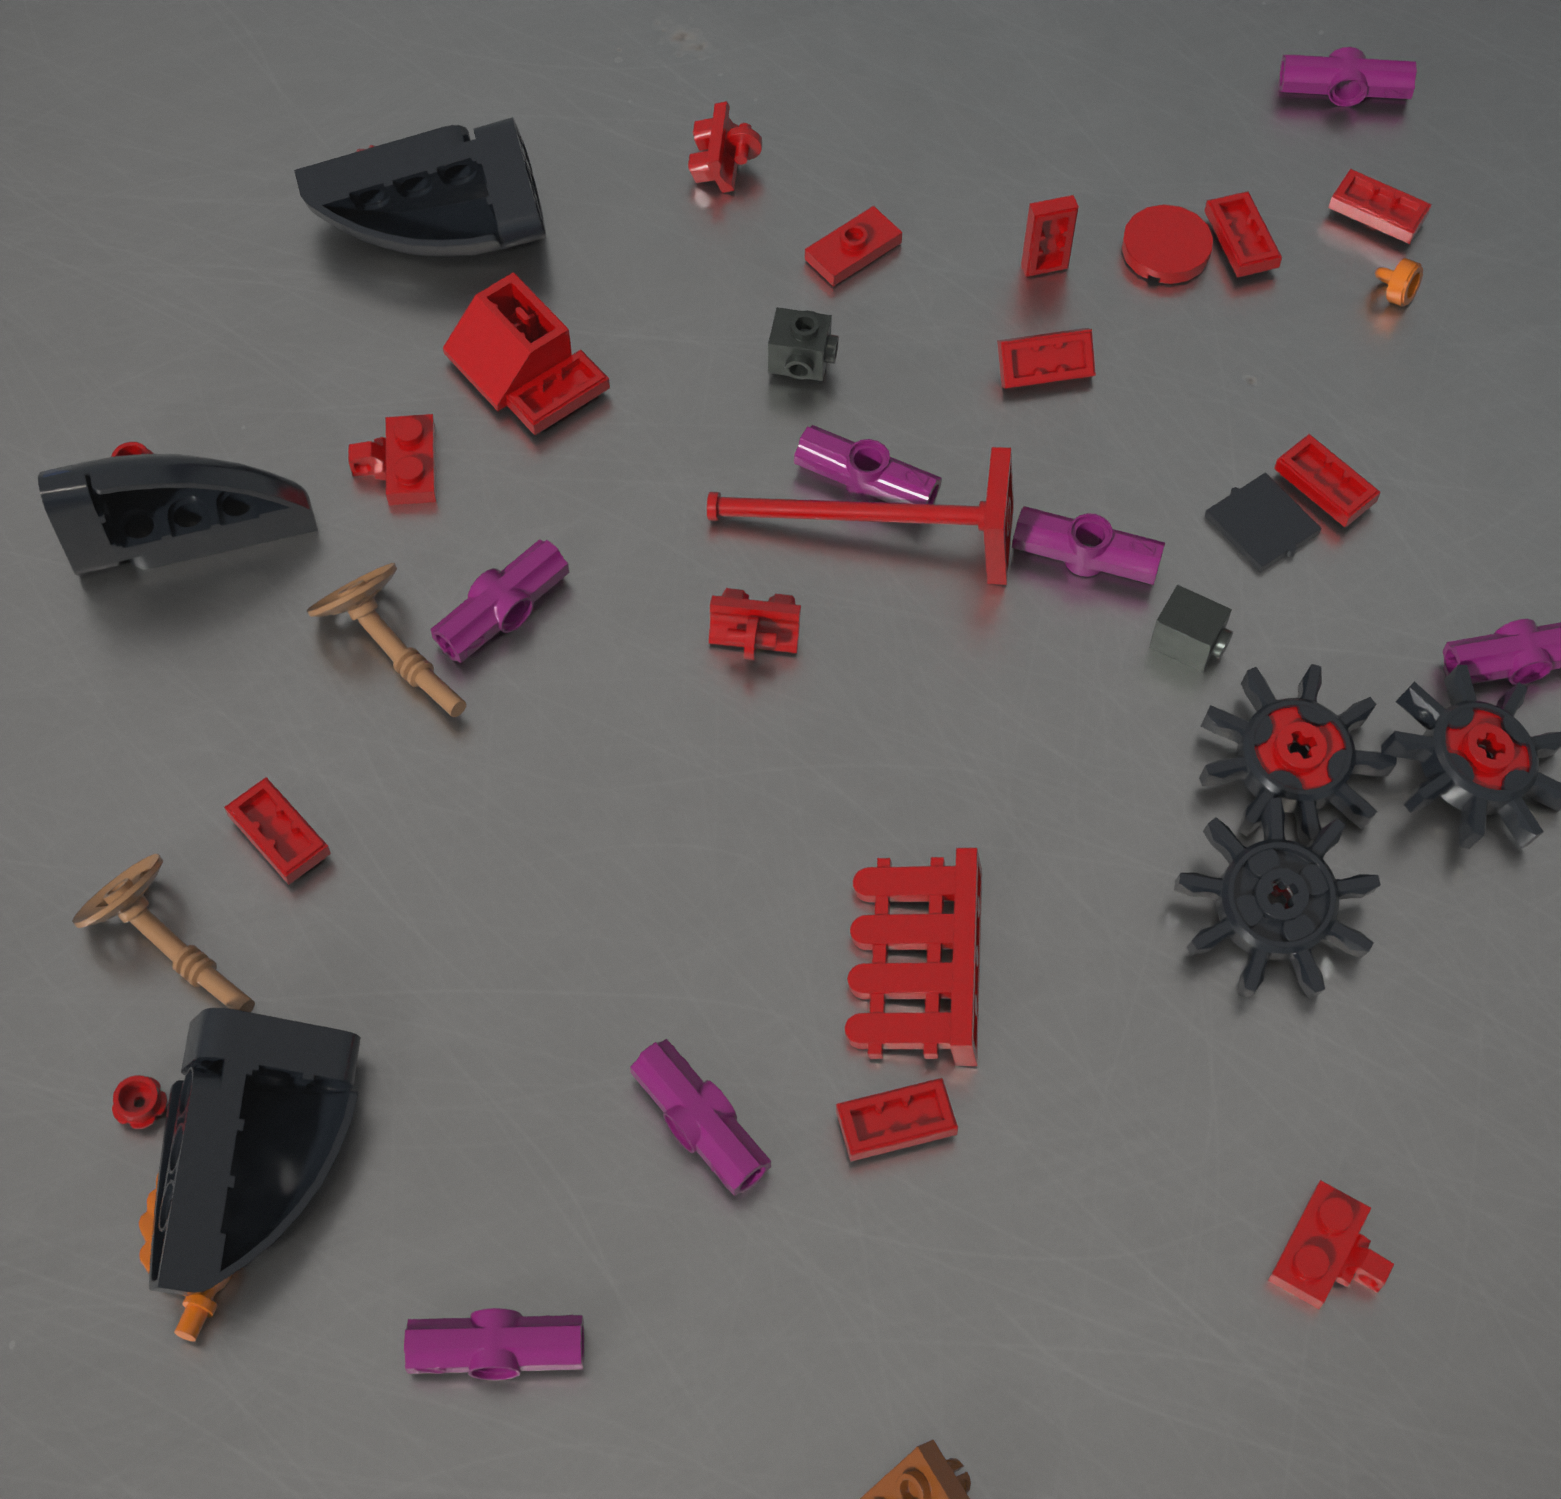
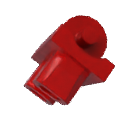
(726, 148)
(754, 623)

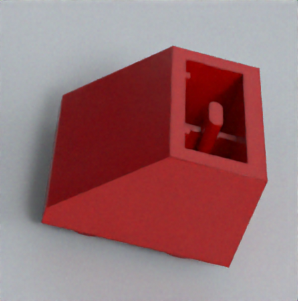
(506, 339)

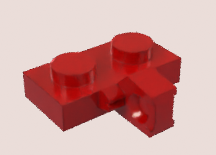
(402, 459)
(1329, 1249)

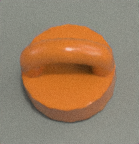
(1402, 281)

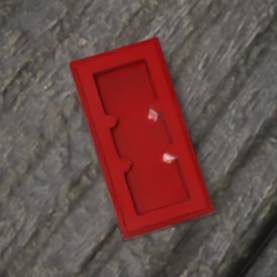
(1379, 206)
(1243, 234)
(1049, 235)
(853, 245)
(1046, 358)
(557, 392)
(1327, 480)
(277, 830)
(896, 1119)

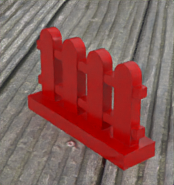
(928, 980)

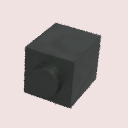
(1192, 629)

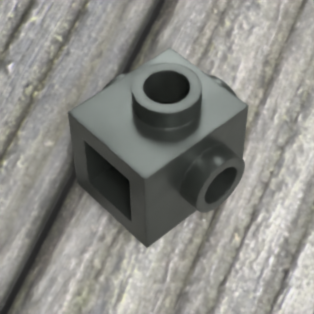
(801, 344)

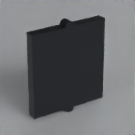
(1262, 522)

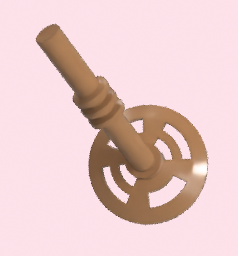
(359, 602)
(127, 902)

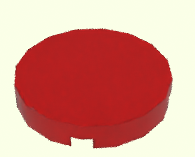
(1167, 243)

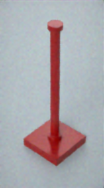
(991, 516)

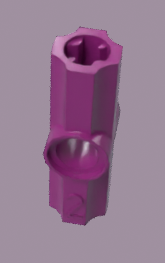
(1347, 76)
(846, 461)
(1110, 551)
(500, 600)
(1513, 652)
(700, 1117)
(494, 1344)

